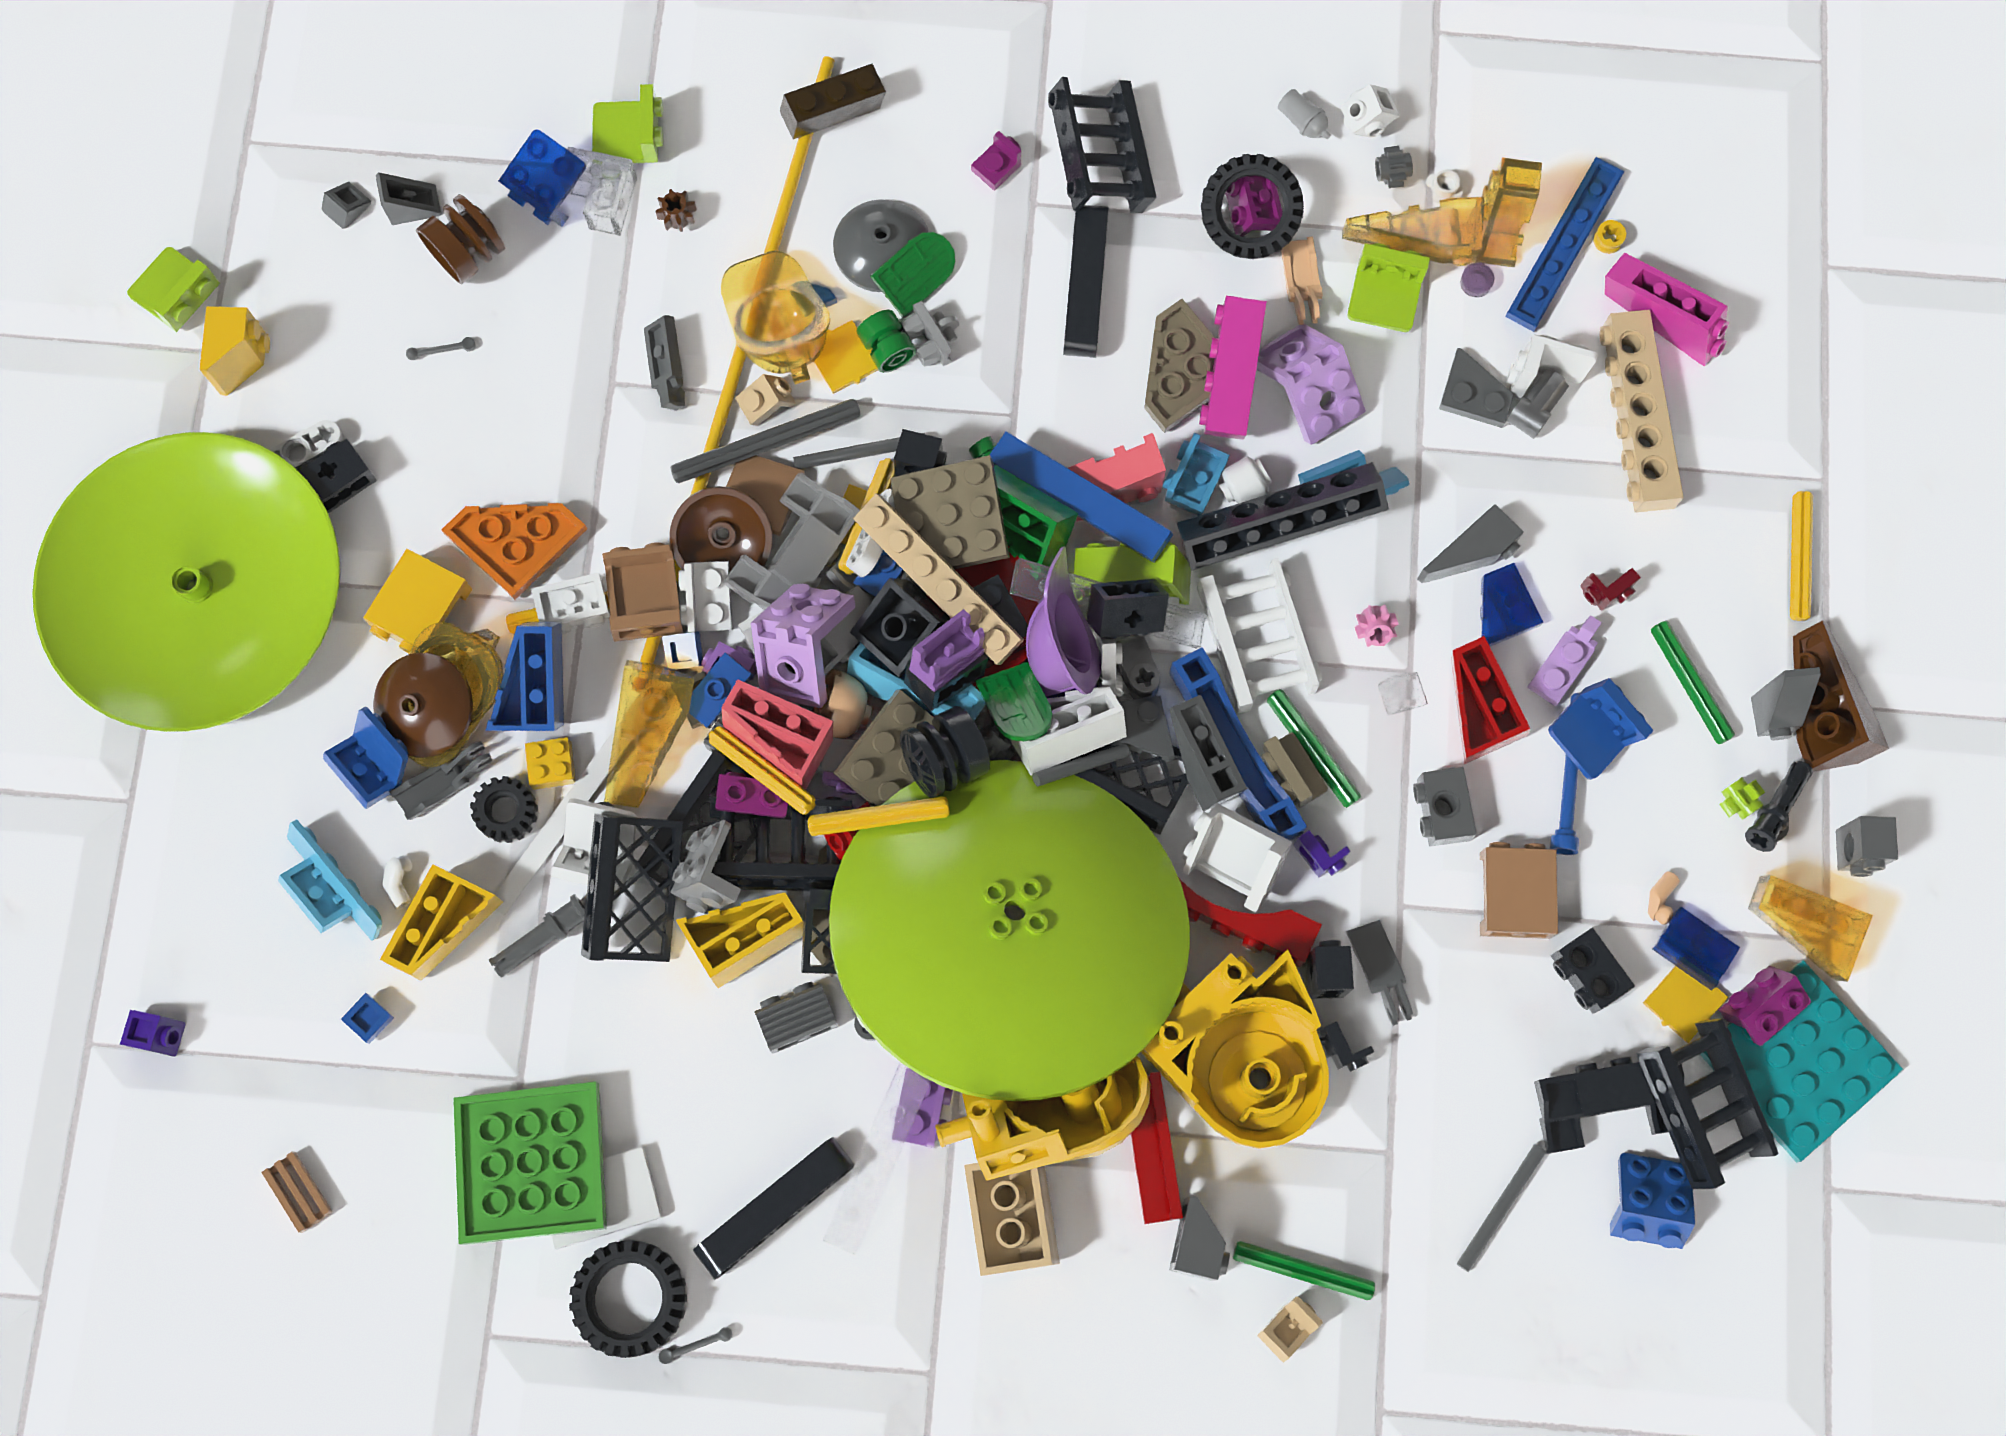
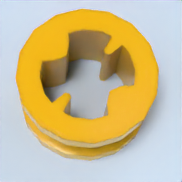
(1612, 228)

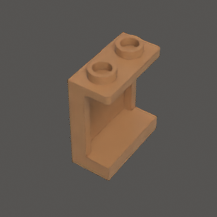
(642, 592)
(1519, 891)

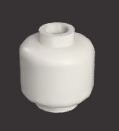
(1245, 480)

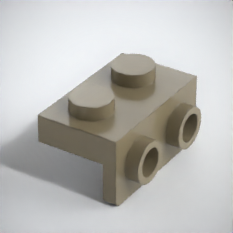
(1294, 768)

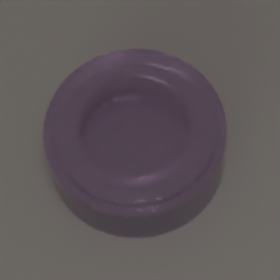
(1477, 280)

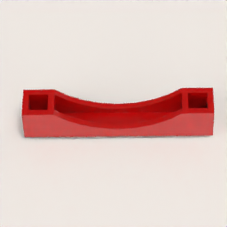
(1259, 931)

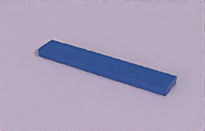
(1564, 244)
(1082, 496)

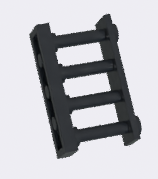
(1124, 130)
(762, 872)
(1679, 1113)

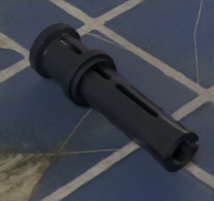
(1774, 816)

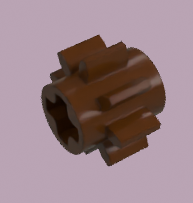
(676, 210)

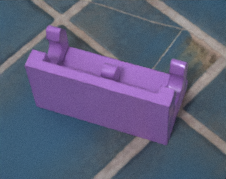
(947, 651)

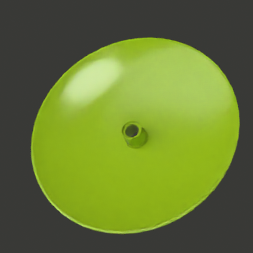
(120, 566)

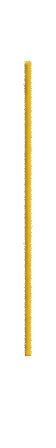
(738, 358)

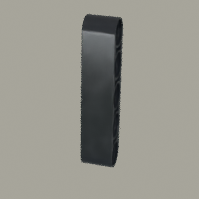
(1086, 281)
(773, 1208)

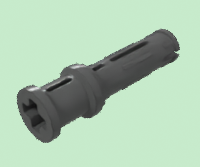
(554, 926)

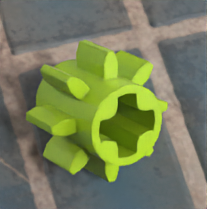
(1742, 798)

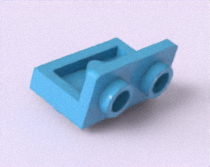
(1196, 476)

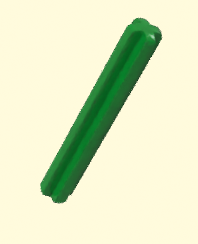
(1692, 682)
(1315, 749)
(1304, 1270)

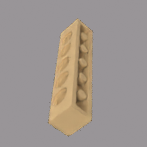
(1637, 332)

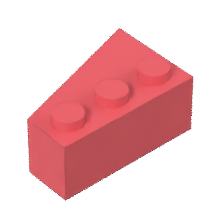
(1127, 474)
(778, 730)

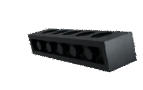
(1283, 516)

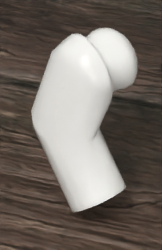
(393, 878)

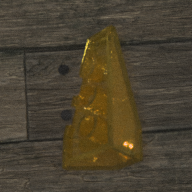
(1442, 233)
(648, 718)

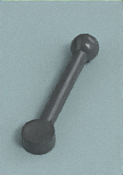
(467, 344)
(667, 1356)

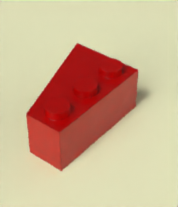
(1484, 701)

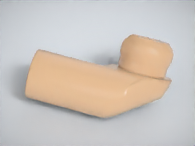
(1658, 895)

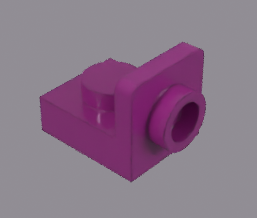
(998, 161)

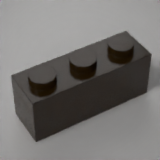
(832, 101)

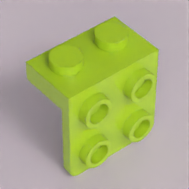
(629, 127)
(1387, 287)
(173, 288)

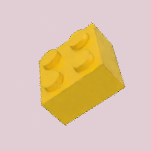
(550, 763)

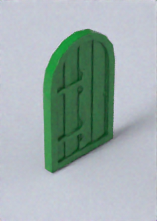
(915, 271)
(1016, 703)

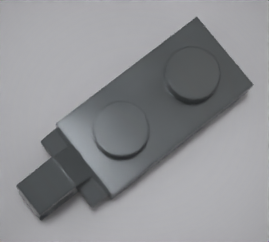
(665, 362)

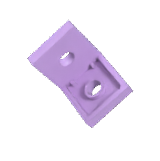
(1307, 368)
(792, 634)

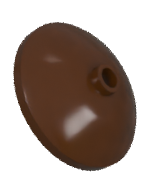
(700, 516)
(440, 700)

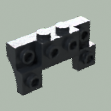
(1590, 1094)

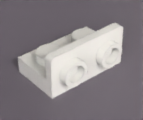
(706, 596)
(572, 602)

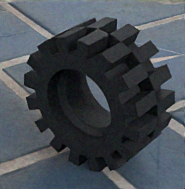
(489, 795)

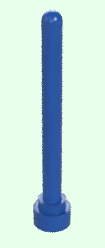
(1565, 837)

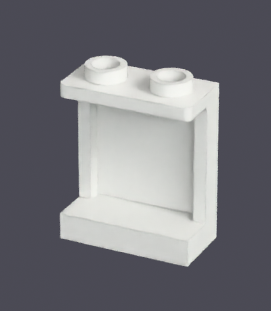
(1237, 853)

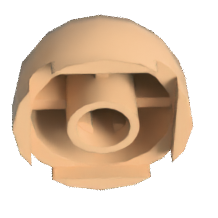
(844, 704)

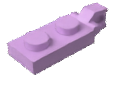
(1565, 662)

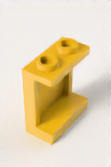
(413, 599)

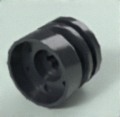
(945, 752)

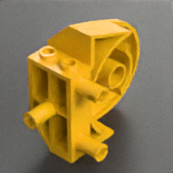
(1239, 1027)
(1051, 1130)

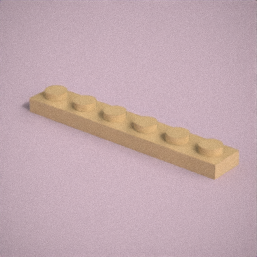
(936, 576)

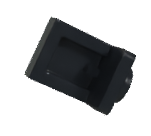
(1336, 1046)

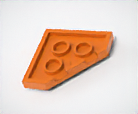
(514, 540)

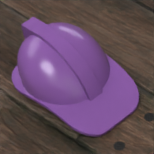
(1059, 638)

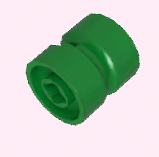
(888, 344)

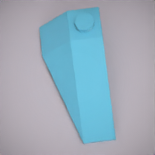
(882, 683)

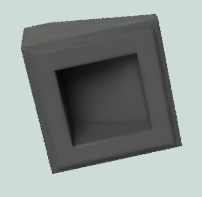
(344, 204)

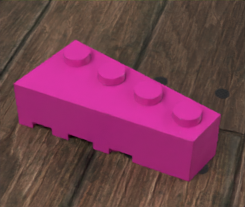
(1234, 367)

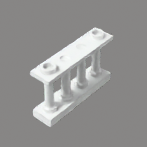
(1235, 659)

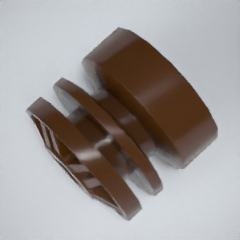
(460, 238)

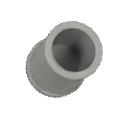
(1304, 115)

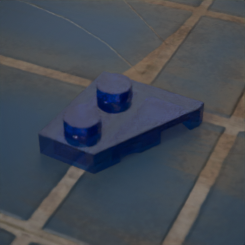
(1506, 606)

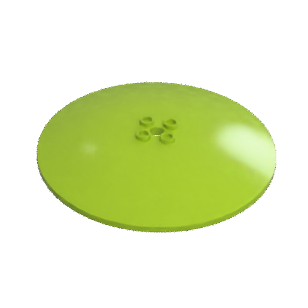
(998, 999)

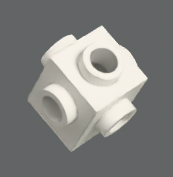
(1369, 111)

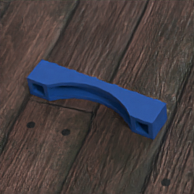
(1264, 796)

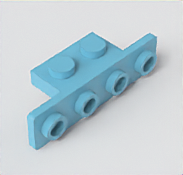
(322, 889)

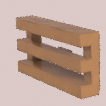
(283, 1198)

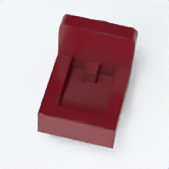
(1601, 596)

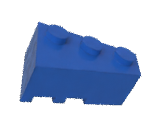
(532, 681)

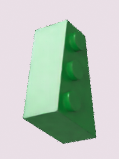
(1032, 520)

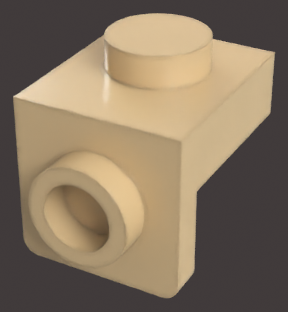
(764, 398)
(1290, 1328)

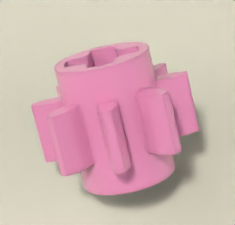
(1376, 625)

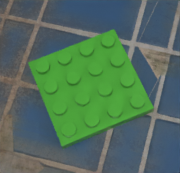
(529, 1163)

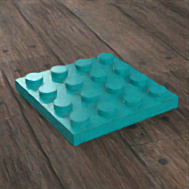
(1813, 1068)

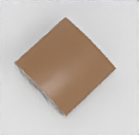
(765, 483)

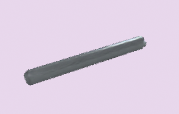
(765, 441)

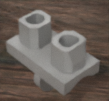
(936, 347)

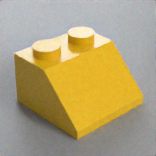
(232, 347)

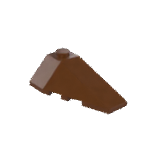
(1840, 720)

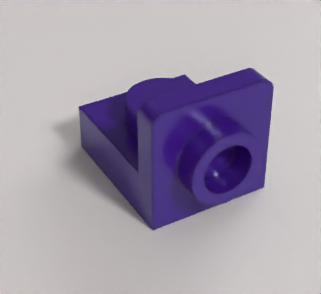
(1315, 853)
(152, 1033)

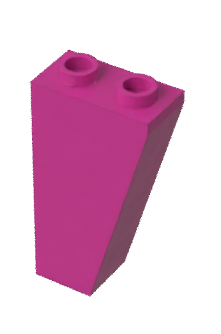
(1677, 310)

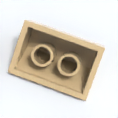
(1011, 1220)

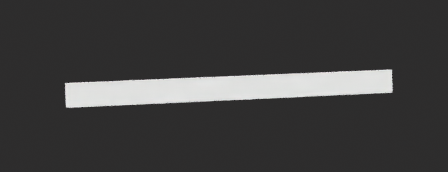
(553, 829)

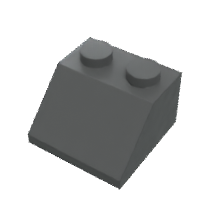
(1198, 1244)

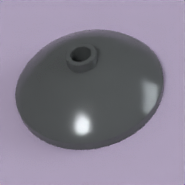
(855, 240)

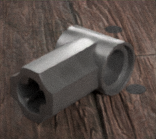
(1534, 409)

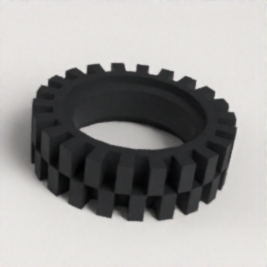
(1252, 166)
(585, 1289)

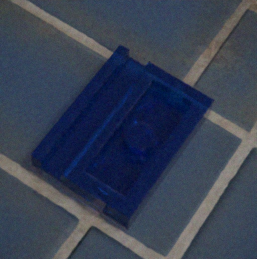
(1696, 948)

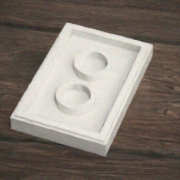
(628, 1197)

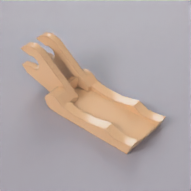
(1302, 277)

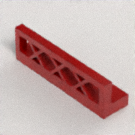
(1155, 1160)

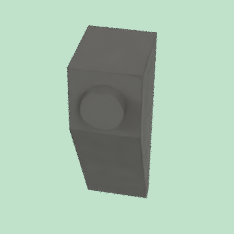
(1479, 546)
(1784, 703)
(1205, 755)

